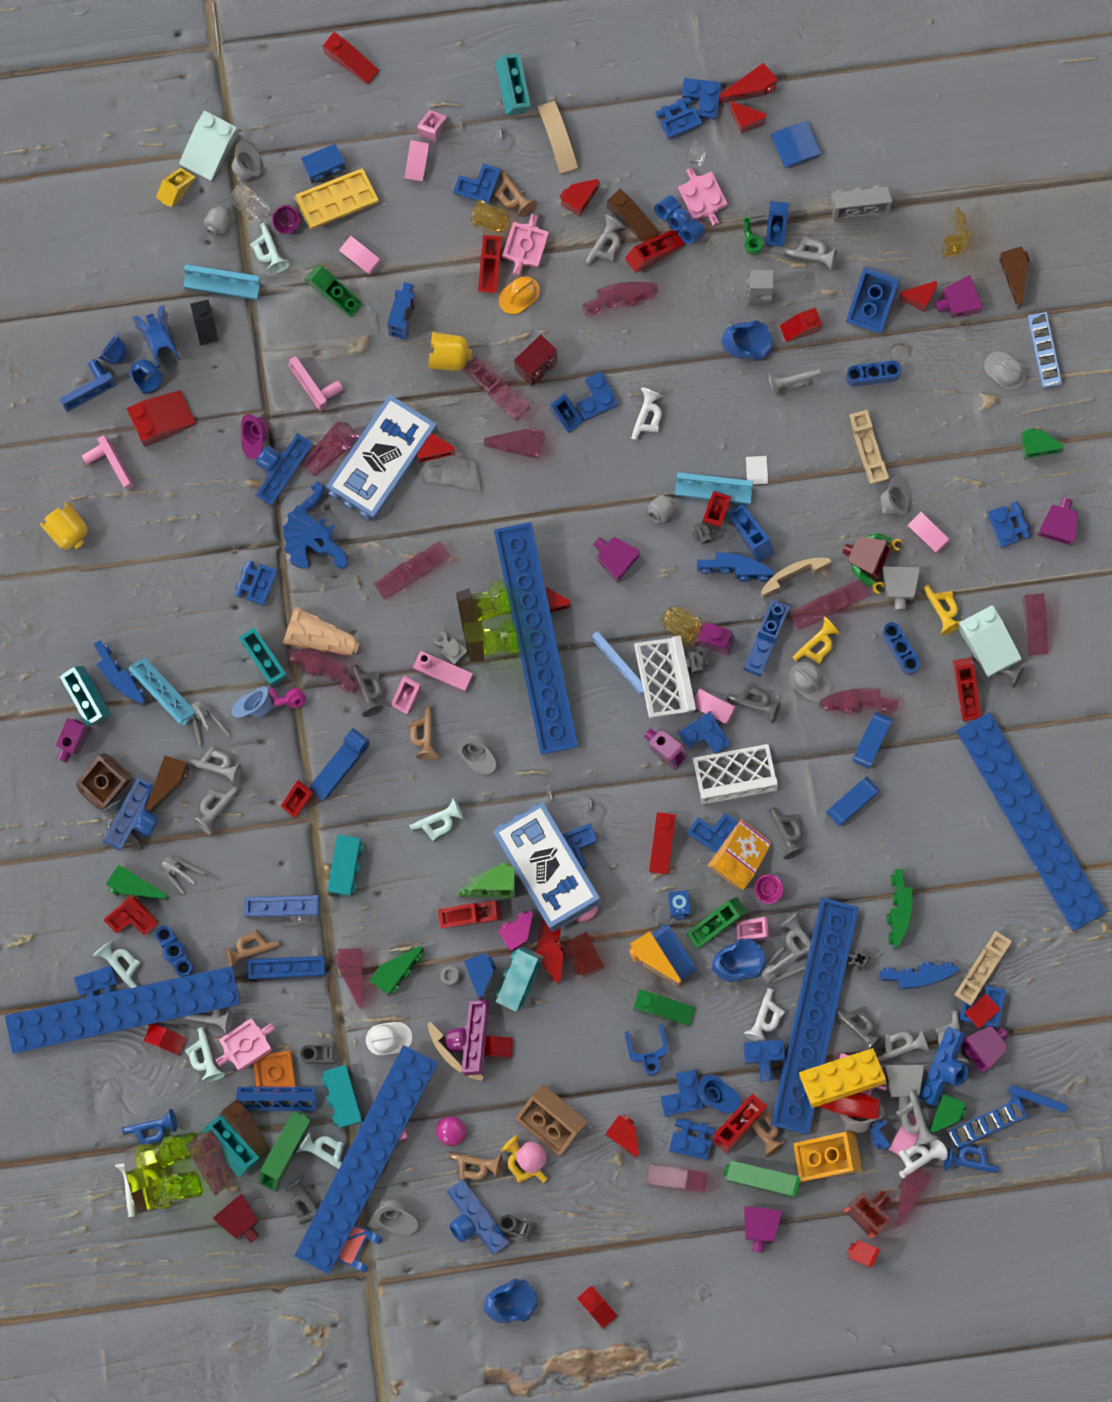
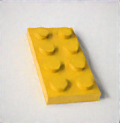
(336, 198)
(842, 1078)

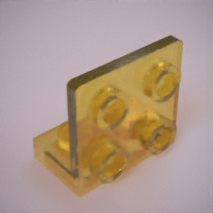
(956, 243)

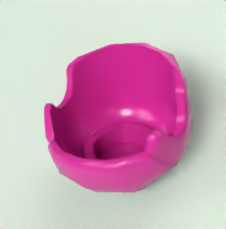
(769, 888)
(450, 1130)

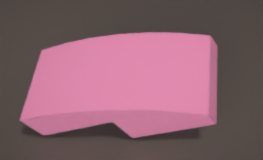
(416, 160)
(360, 255)
(928, 532)
(719, 708)
(903, 1139)

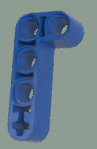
(341, 763)

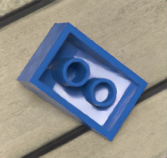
(873, 299)

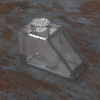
(249, 203)

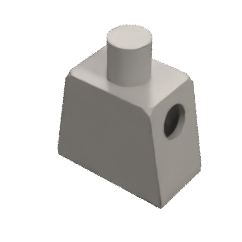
(900, 585)
(903, 1079)

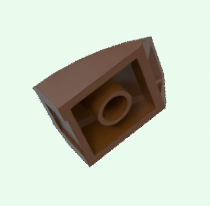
(103, 781)

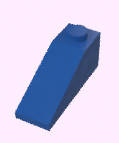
(751, 533)

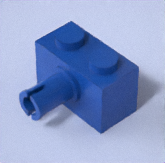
(764, 1054)

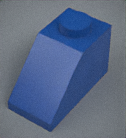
(777, 223)

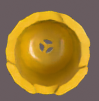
(449, 352)
(65, 527)

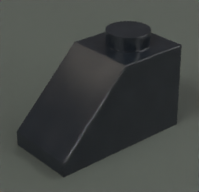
(204, 322)

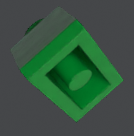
(1038, 443)
(947, 1113)

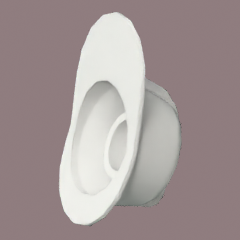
(388, 1038)

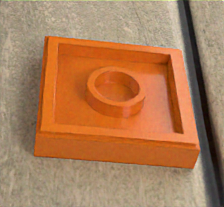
(275, 1070)

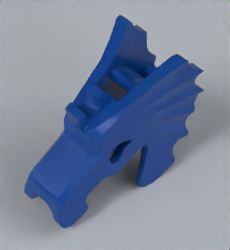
(156, 332)
(303, 532)

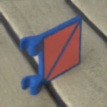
(354, 1245)

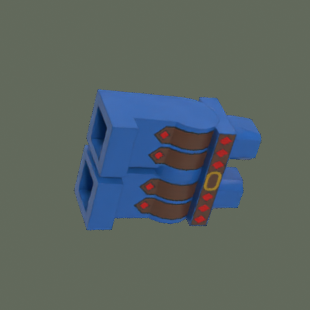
(401, 311)

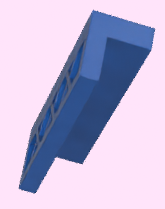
(277, 1095)

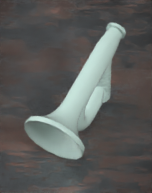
(277, 263)
(445, 815)
(112, 958)
(212, 1073)
(308, 1145)

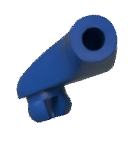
(314, 498)

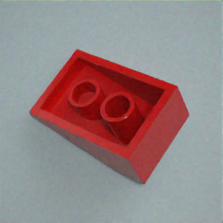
(160, 417)

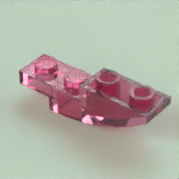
(627, 293)
(496, 389)
(317, 663)
(849, 701)

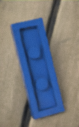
(102, 383)
(1020, 1093)

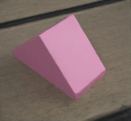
(431, 125)
(406, 694)
(754, 929)

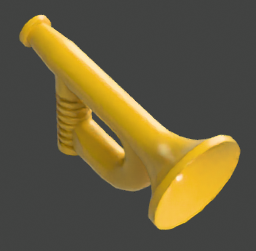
(948, 624)
(827, 629)
(513, 1146)

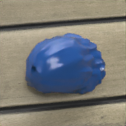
(748, 340)
(739, 961)
(511, 1302)

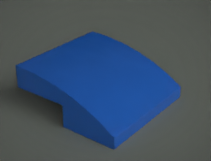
(795, 144)

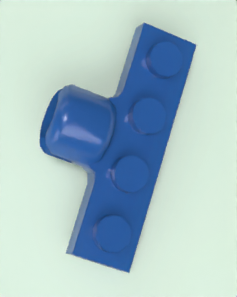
(280, 467)
(132, 815)
(945, 1067)
(474, 1219)

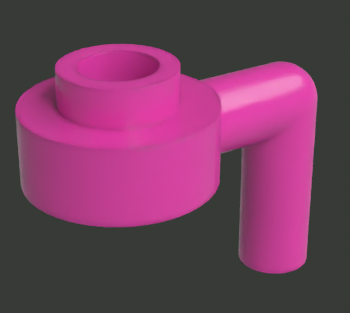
(294, 698)

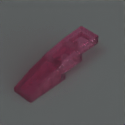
(412, 570)
(829, 604)

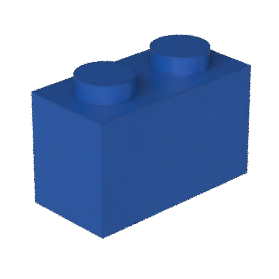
(323, 163)

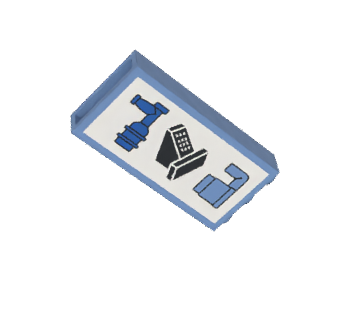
(380, 458)
(547, 866)

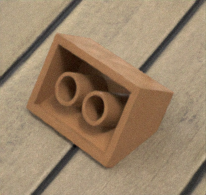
(551, 1120)

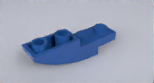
(744, 567)
(766, 638)
(122, 680)
(927, 975)

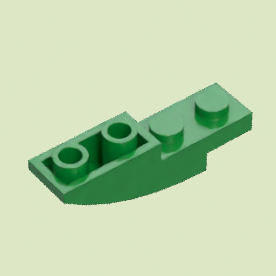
(899, 916)

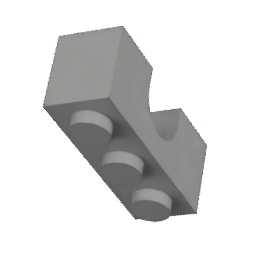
(759, 287)

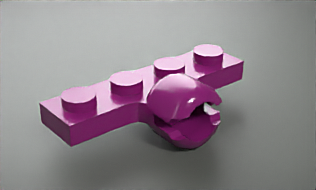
(471, 1038)

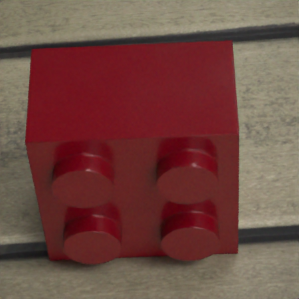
(536, 360)

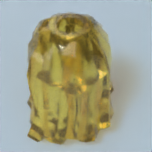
(489, 217)
(681, 623)

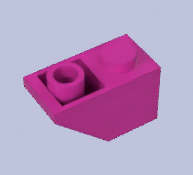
(517, 932)

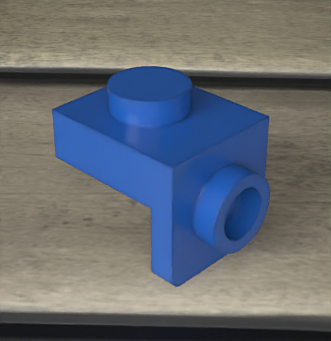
(879, 1140)

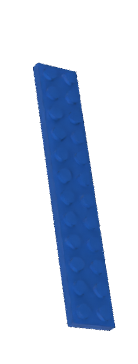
(536, 638)
(1031, 821)
(122, 1009)
(814, 1012)
(366, 1159)

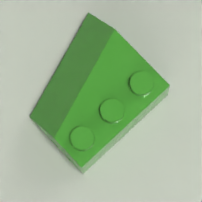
(492, 883)

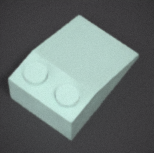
(208, 145)
(989, 641)

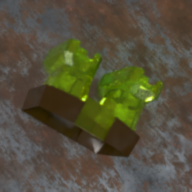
(481, 607)
(150, 1174)

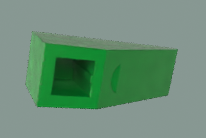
(333, 290)
(392, 972)

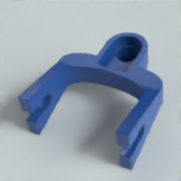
(649, 1058)

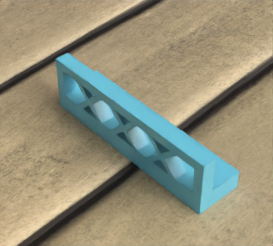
(221, 282)
(702, 487)
(162, 691)

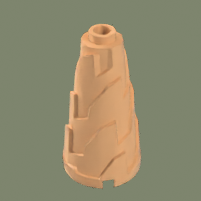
(311, 632)

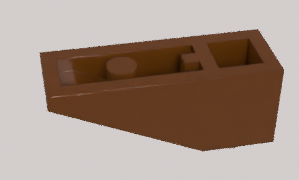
(631, 216)
(1015, 265)
(168, 780)
(245, 1126)

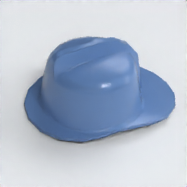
(253, 704)

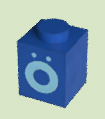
(679, 905)

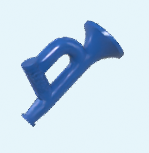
(168, 1121)
(961, 1159)

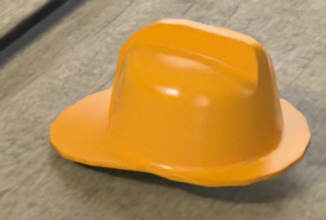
(519, 295)

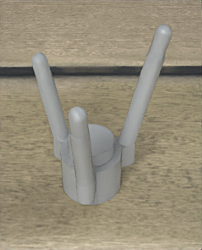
(201, 713)
(171, 866)
(770, 971)

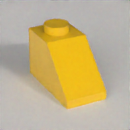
(174, 187)

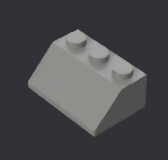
(860, 202)

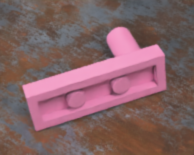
(318, 396)
(107, 448)
(442, 671)

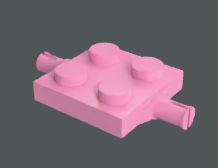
(702, 196)
(525, 244)
(245, 1045)

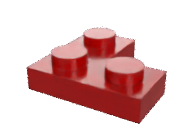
(131, 911)

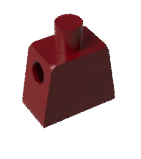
(238, 1219)

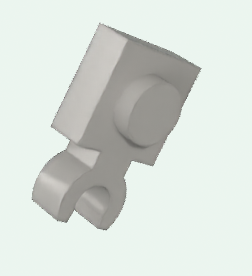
(451, 650)

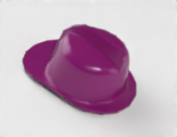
(253, 434)

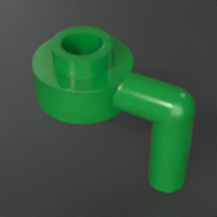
(751, 240)

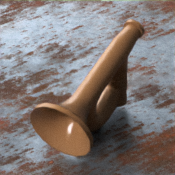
(526, 206)
(427, 751)
(234, 957)
(771, 1146)
(494, 1165)

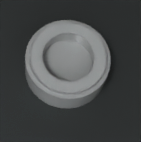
(450, 975)

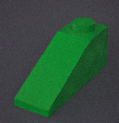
(127, 883)
(717, 922)
(663, 1007)

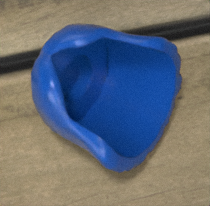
(141, 369)

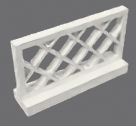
(679, 671)
(740, 789)

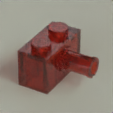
(584, 955)
(868, 1212)

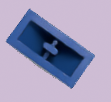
(565, 413)

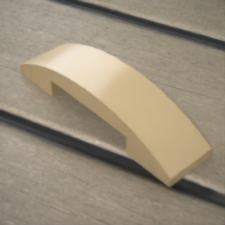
(558, 137)
(868, 447)
(814, 564)
(982, 968)
(436, 1037)

